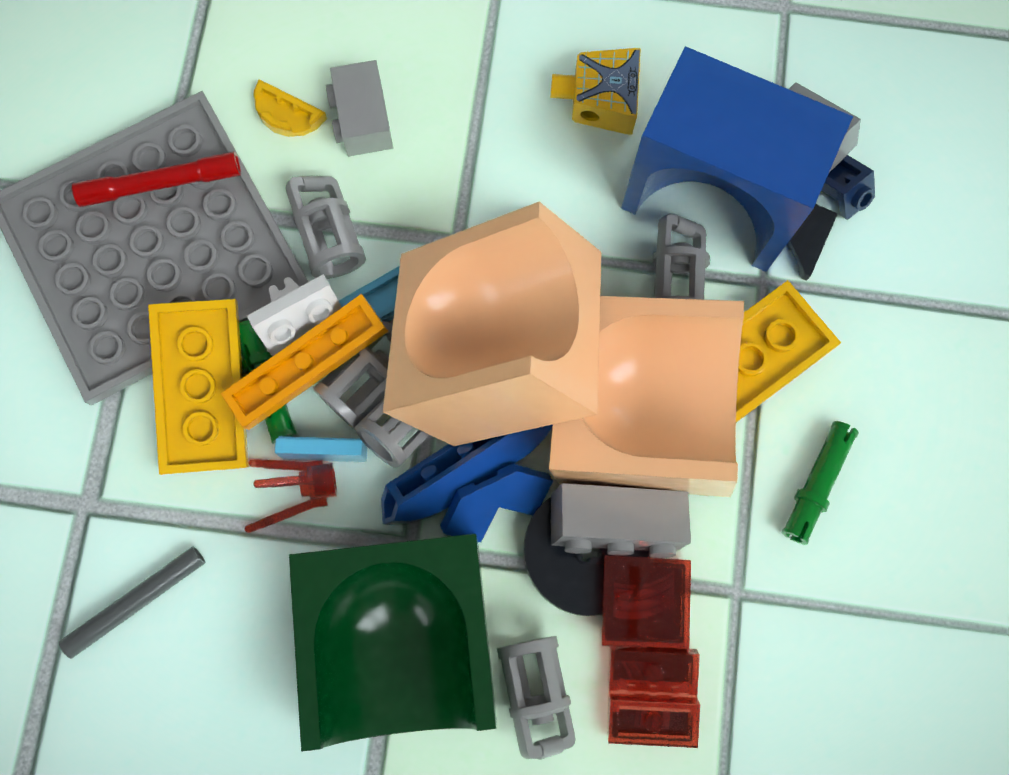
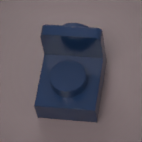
(851, 186)

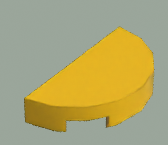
(286, 113)

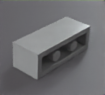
(620, 520)

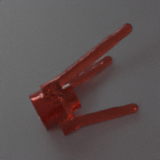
(315, 480)

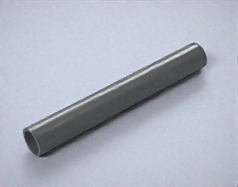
(131, 602)

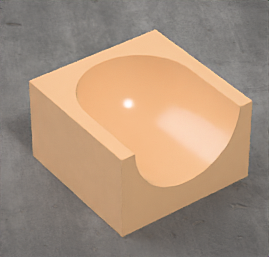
(496, 329)
(660, 399)

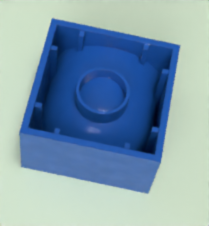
(743, 137)

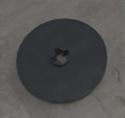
(564, 576)

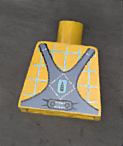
(603, 89)

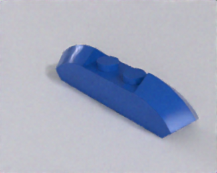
(434, 481)

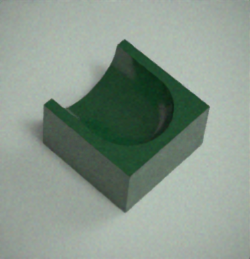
(391, 640)

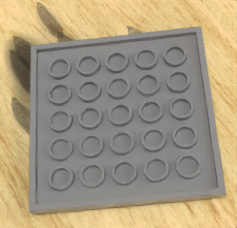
(109, 260)

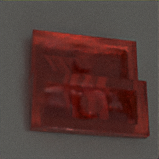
(646, 602)
(653, 697)

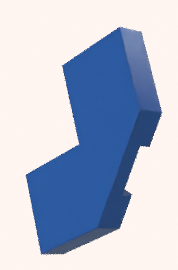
(476, 505)

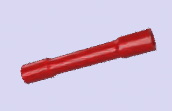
(112, 188)

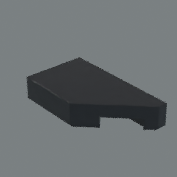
(811, 238)

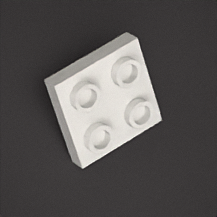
(293, 312)

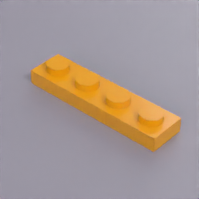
(304, 362)

